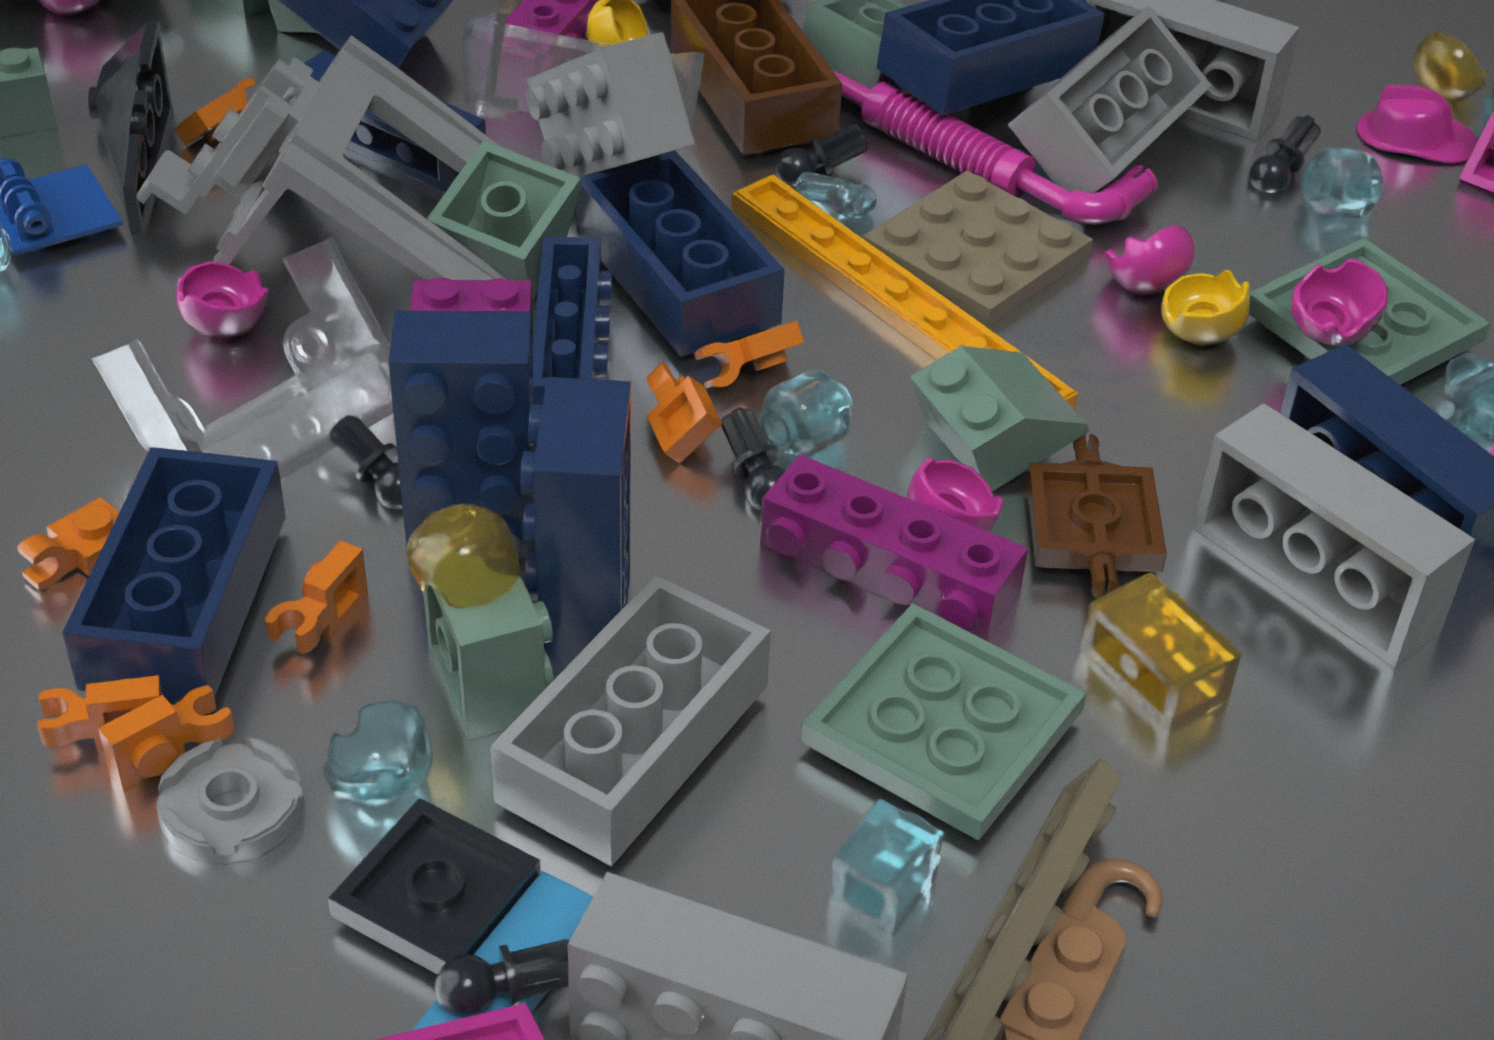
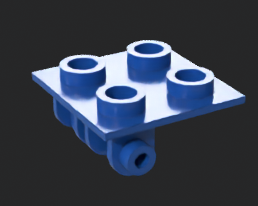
(52, 207)

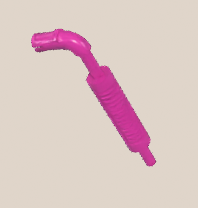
(975, 151)

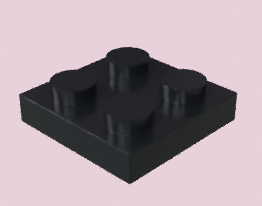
(433, 887)

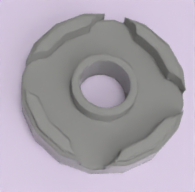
(233, 831)

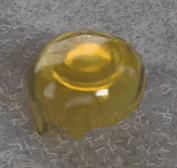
(1448, 67)
(464, 554)

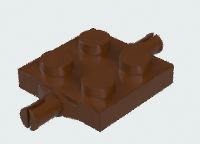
(1095, 516)

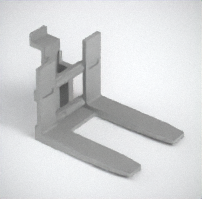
(296, 141)

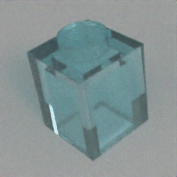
(886, 866)

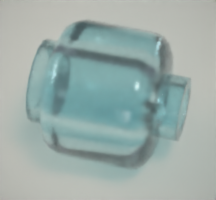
(1342, 183)
(806, 413)

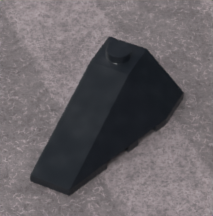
(134, 115)

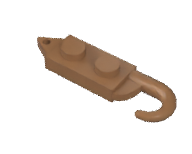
(1076, 958)

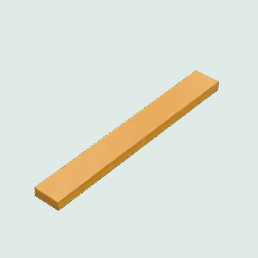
(869, 274)

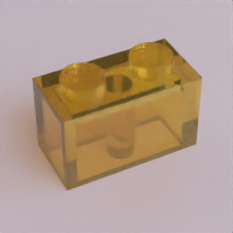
(1160, 651)

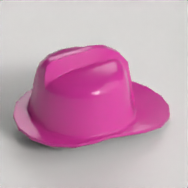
(1417, 124)

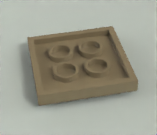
(980, 246)

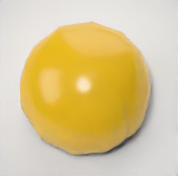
(615, 22)
(1206, 307)

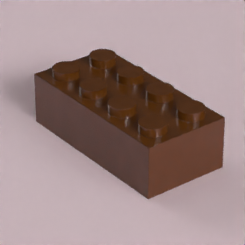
(758, 72)

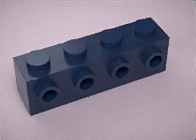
(571, 313)

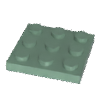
(1414, 333)
(943, 720)

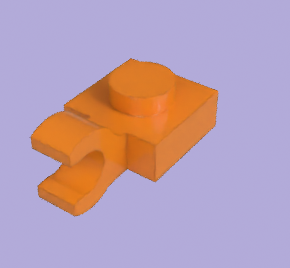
(206, 119)
(761, 348)
(683, 413)
(70, 544)
(330, 594)
(83, 716)
(155, 734)

